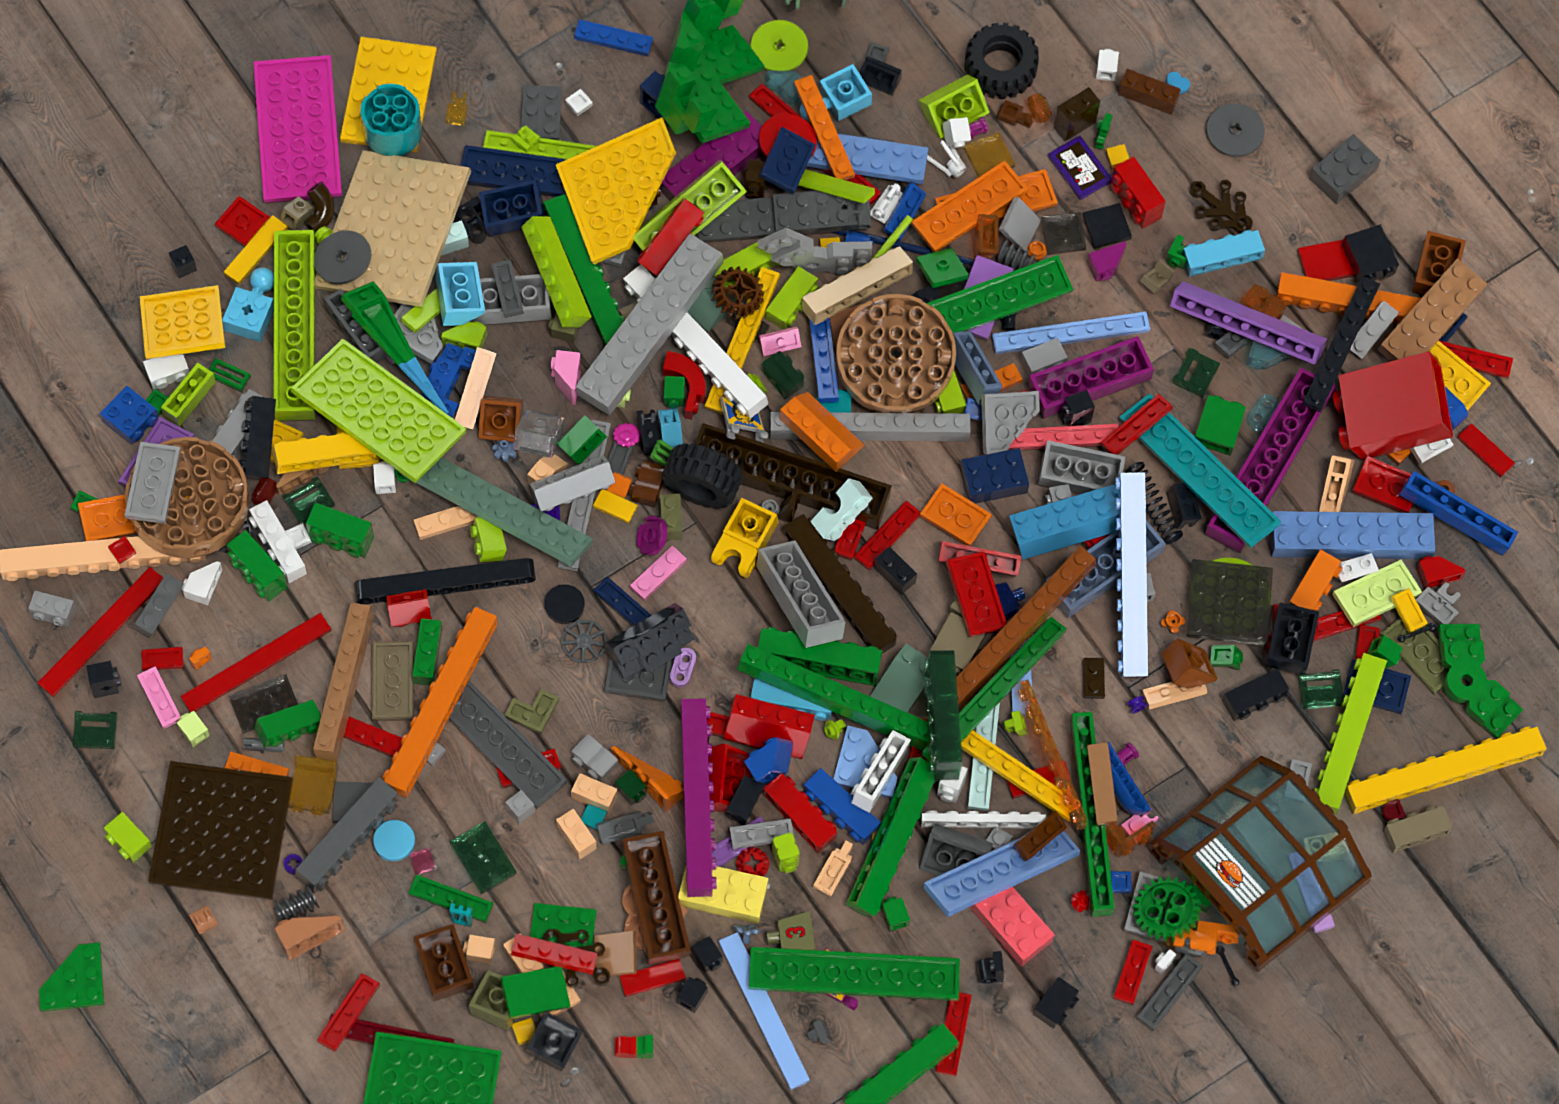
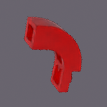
(681, 366)

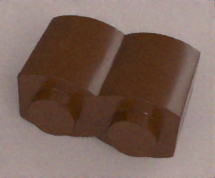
(648, 483)

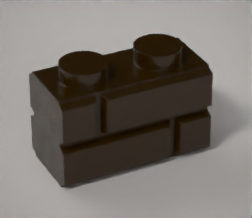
(754, 184)

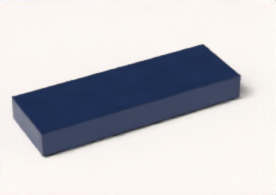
(621, 602)

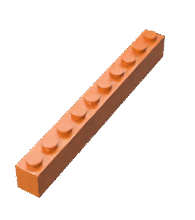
(441, 701)

